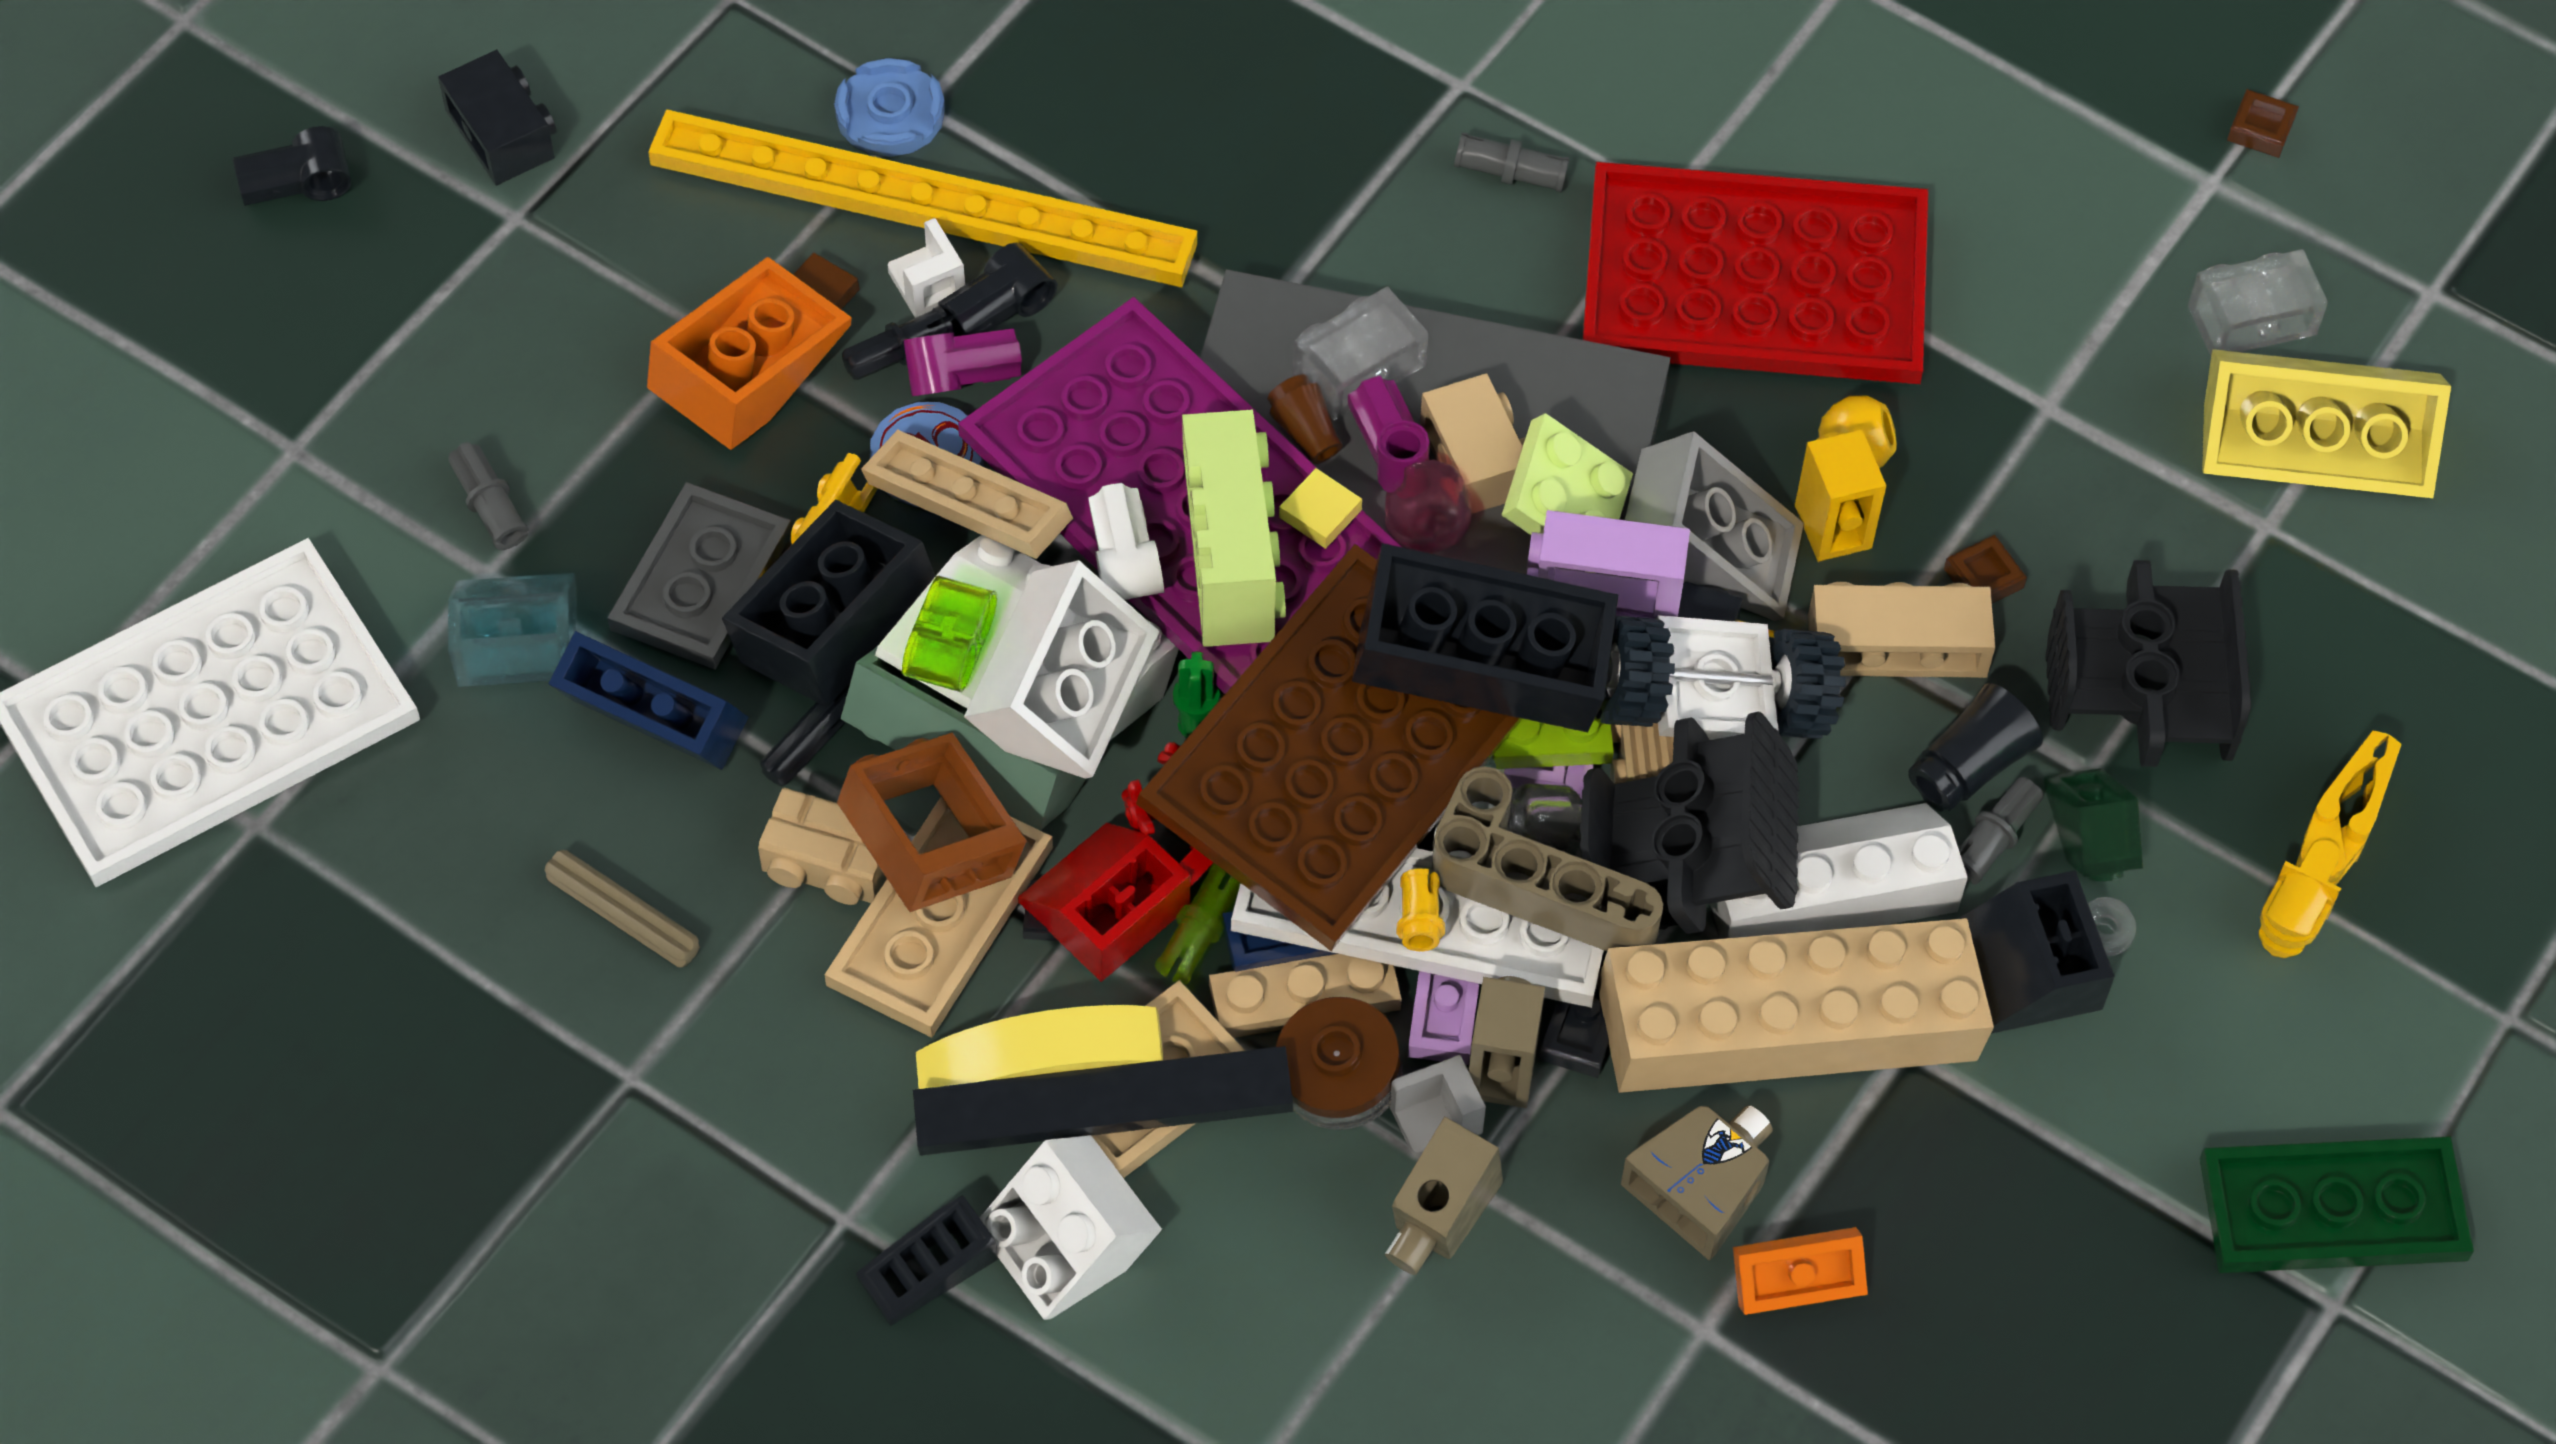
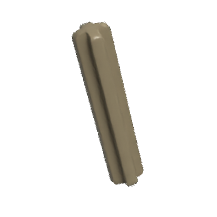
(622, 908)

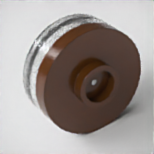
(1340, 1062)

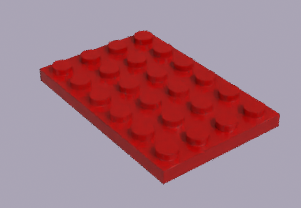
(1758, 272)

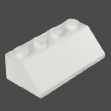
(1860, 875)

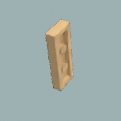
(1270, 995)

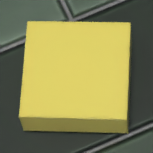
(1320, 508)

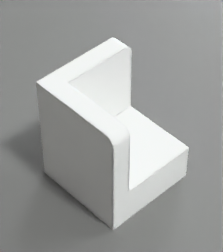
(929, 272)

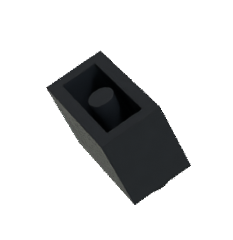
(498, 116)

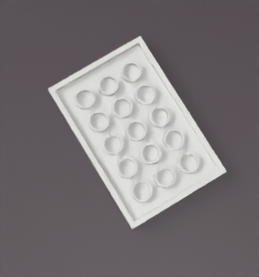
(203, 711)

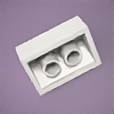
(1062, 670)

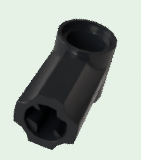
(309, 166)
(1009, 285)

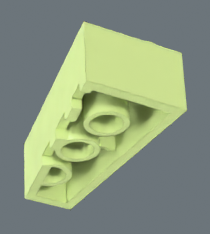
(1231, 528)

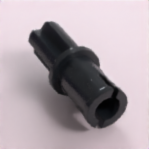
(888, 346)

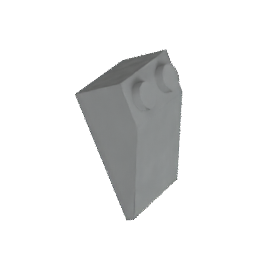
(1737, 529)

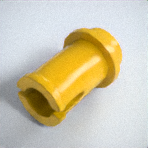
(1420, 921)

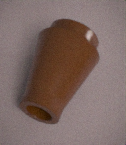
(1304, 415)

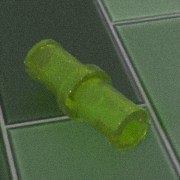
(1198, 925)

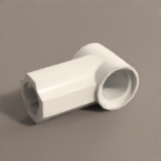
(1125, 554)

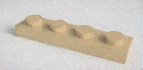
(967, 494)

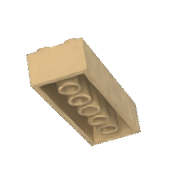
(1793, 1005)

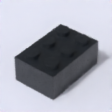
(828, 601)

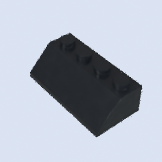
(1486, 638)

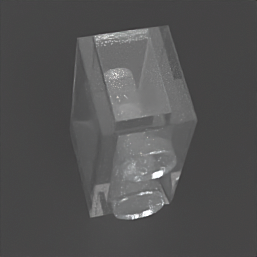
(2257, 302)
(1363, 342)

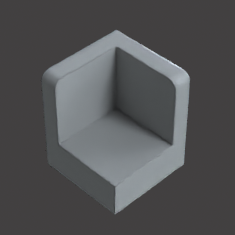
(1431, 1093)

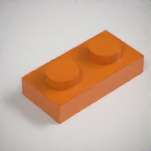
(1800, 1270)

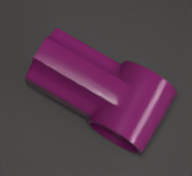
(947, 361)
(1388, 430)

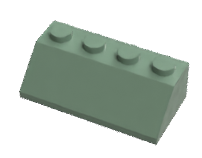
(904, 710)

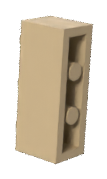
(1907, 628)

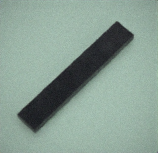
(1102, 1100)

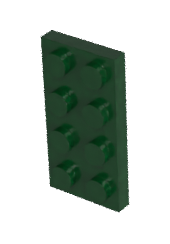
(2335, 1204)

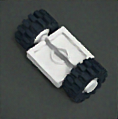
(1720, 675)

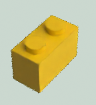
(1840, 494)

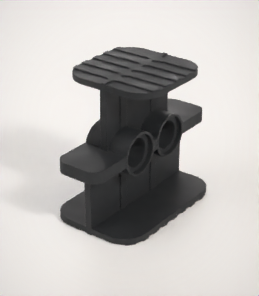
(2191, 662)
(1707, 825)

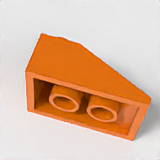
(744, 351)

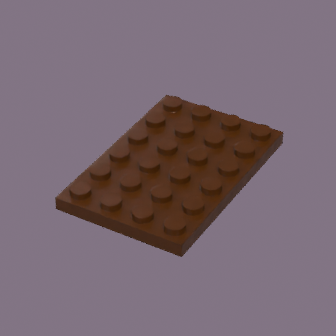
(1315, 779)

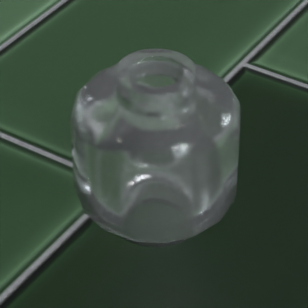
(1547, 815)

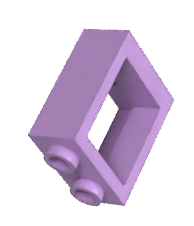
(1614, 549)

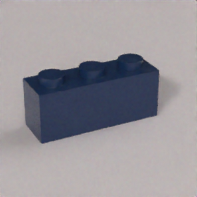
(648, 700)

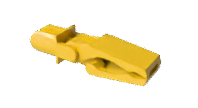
(2309, 888)

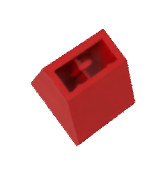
(1109, 897)

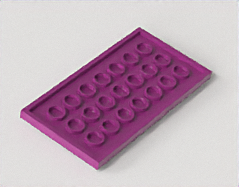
(1113, 415)

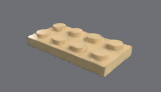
(923, 959)

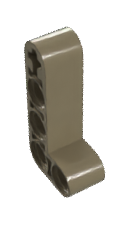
(1550, 872)

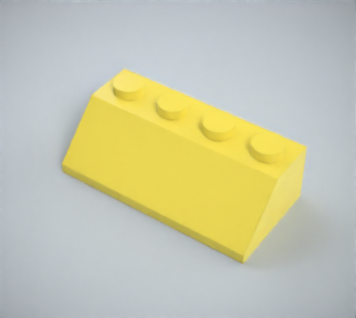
(2324, 423)

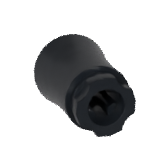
(1975, 748)

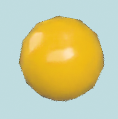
(1866, 414)

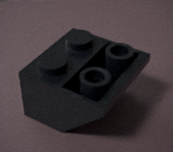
(2040, 952)

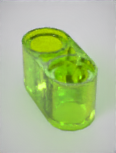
(949, 633)

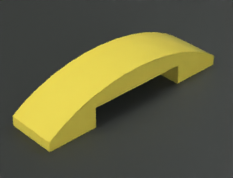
(1043, 1045)

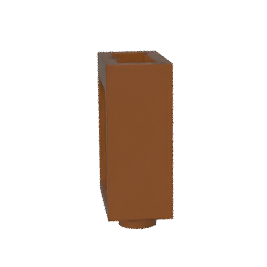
(947, 871)

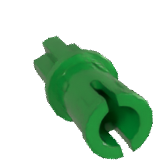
(1194, 692)

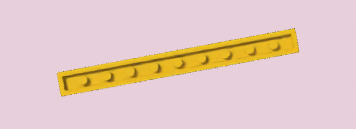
(919, 194)

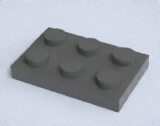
(696, 572)

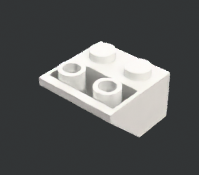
(1067, 1224)

